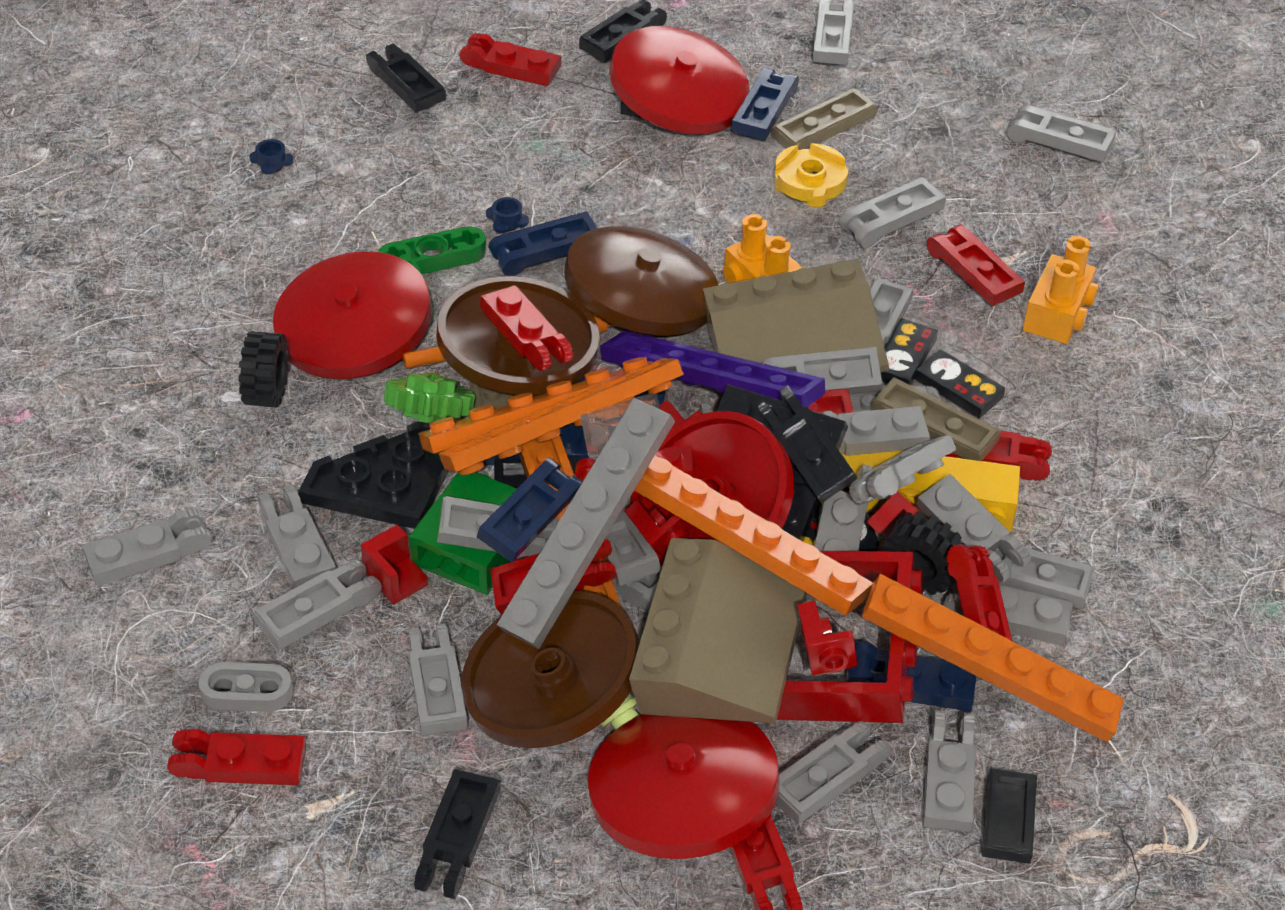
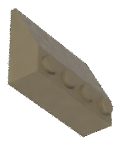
(795, 314)
(716, 636)

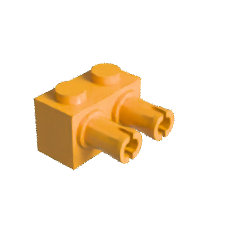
(757, 253)
(1063, 293)

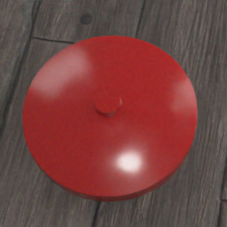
(678, 79)
(353, 314)
(738, 461)
(683, 784)

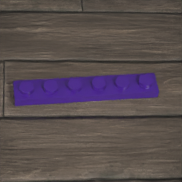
(714, 368)

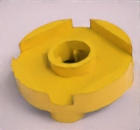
(794, 175)

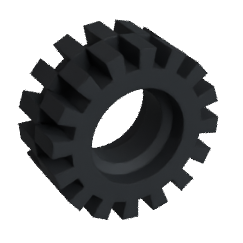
(263, 369)
(926, 537)

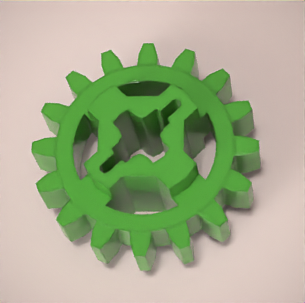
(428, 397)

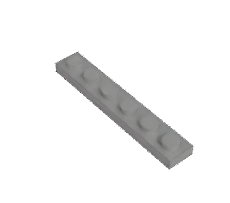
(586, 523)

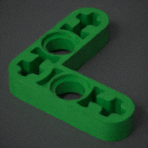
(457, 239)

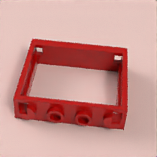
(862, 699)

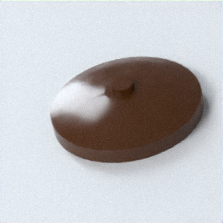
(639, 280)
(488, 359)
(553, 691)

